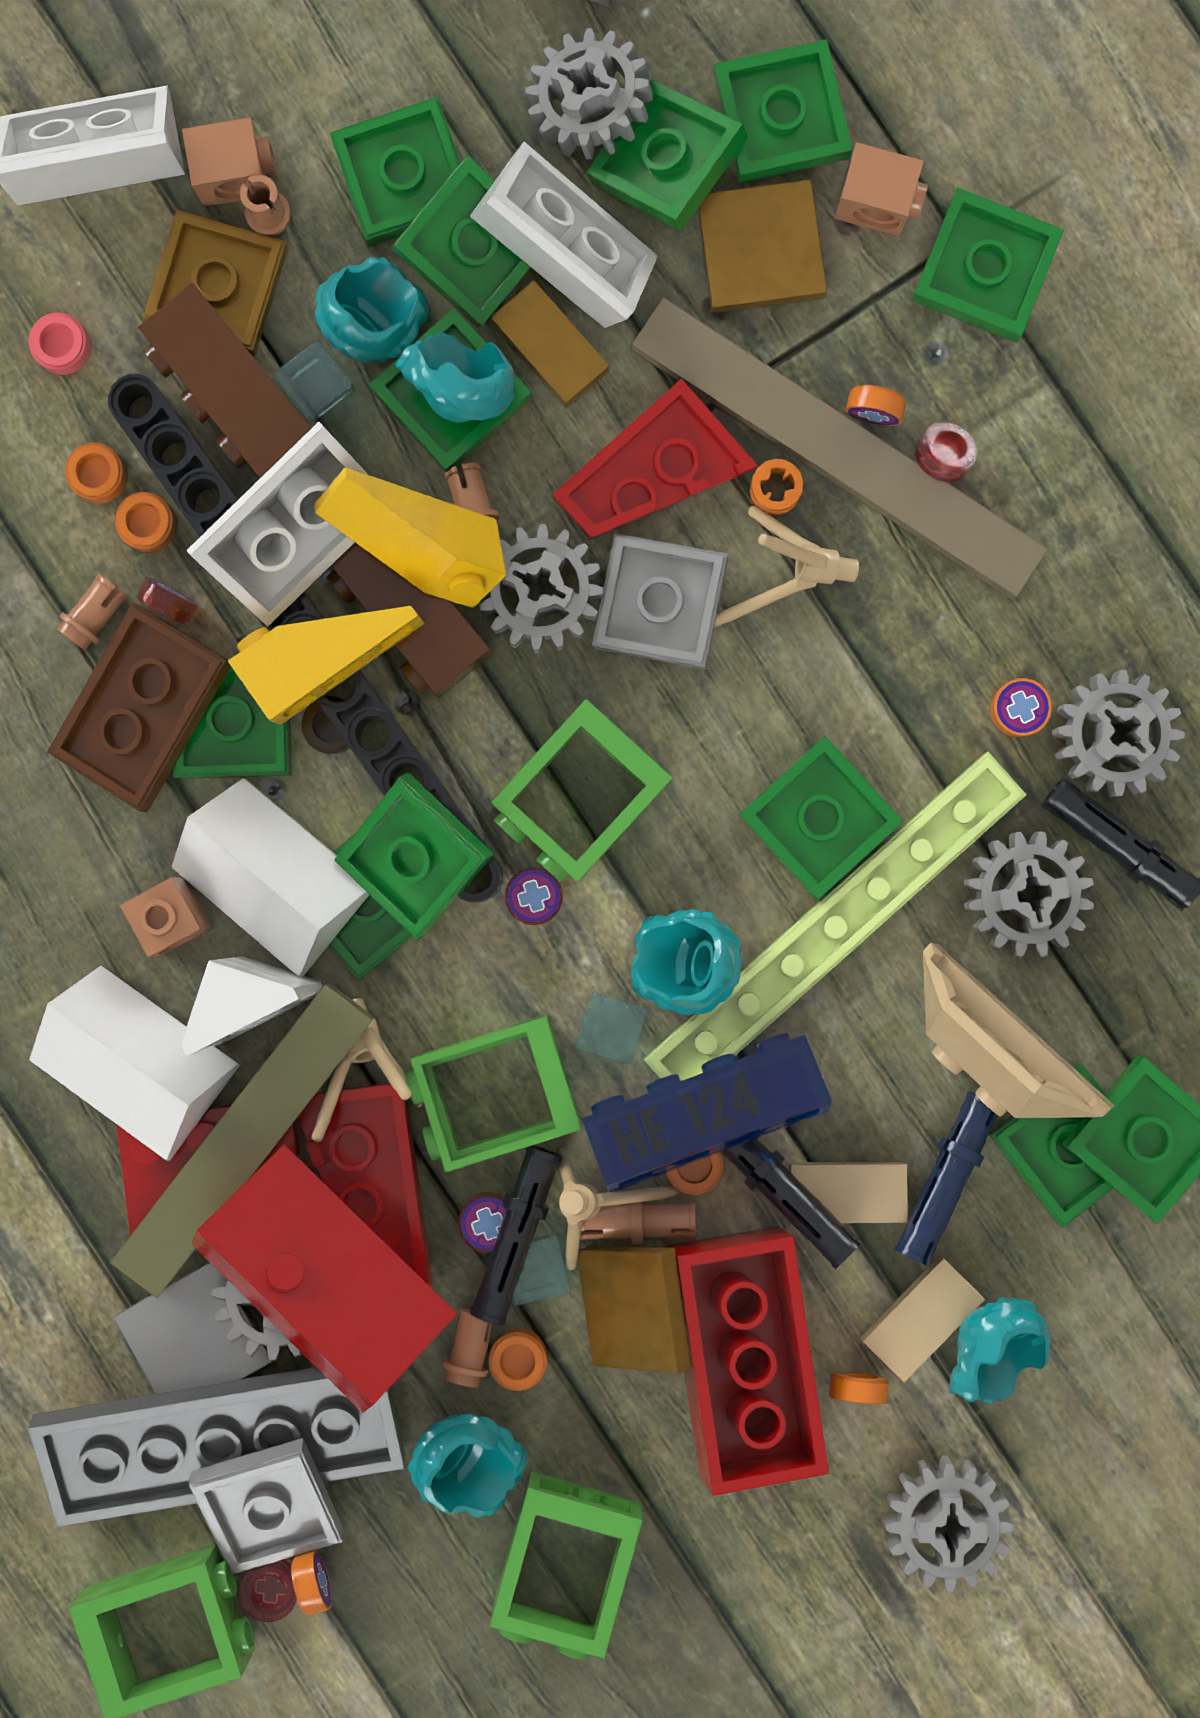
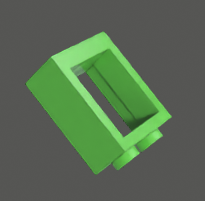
(617, 747)
(440, 1135)
(581, 1508)
(107, 1650)

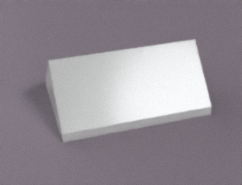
(89, 146)
(566, 237)
(272, 538)
(267, 874)
(240, 996)
(129, 1060)

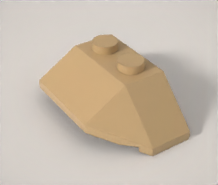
(998, 1049)

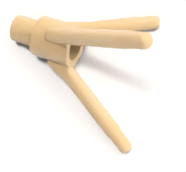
(811, 566)
(365, 1049)
(584, 1202)

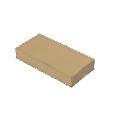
(858, 1189)
(922, 1318)

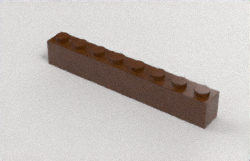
(260, 430)

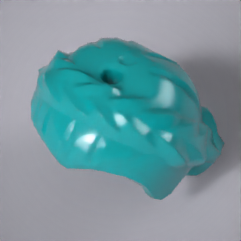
(370, 310)
(458, 380)
(686, 961)
(996, 1347)
(466, 1465)

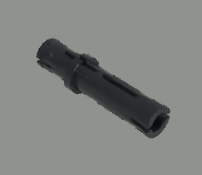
(1111, 835)
(793, 1200)
(515, 1239)

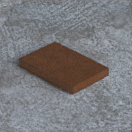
(139, 707)

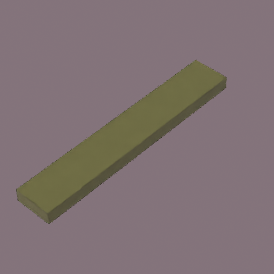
(242, 1137)

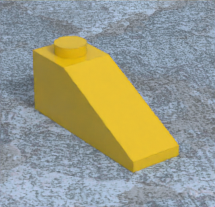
(418, 536)
(307, 659)

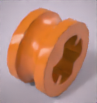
(761, 478)

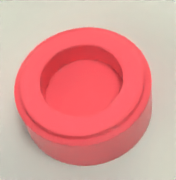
(59, 343)

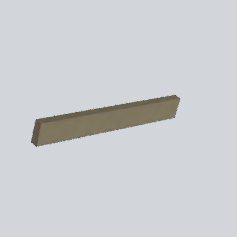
(838, 448)

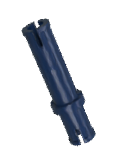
(943, 1189)

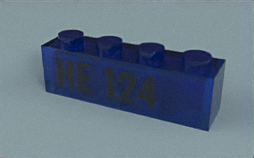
(706, 1112)

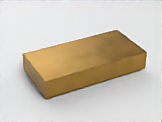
(550, 344)

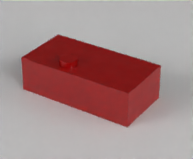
(323, 1278)
(749, 1361)

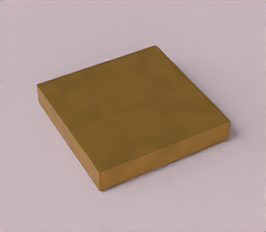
(761, 246)
(227, 265)
(634, 1308)

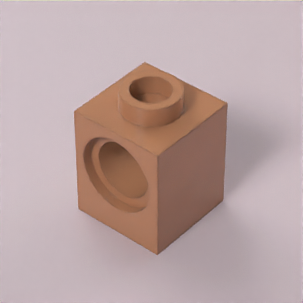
(224, 157)
(881, 190)
(166, 916)

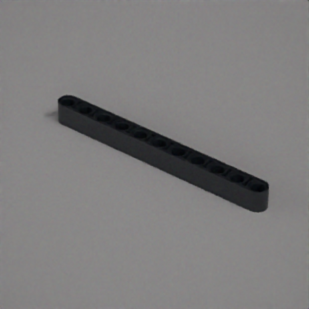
(184, 484)

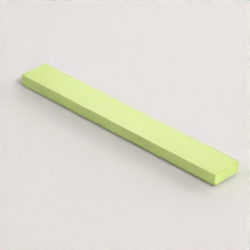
(843, 919)

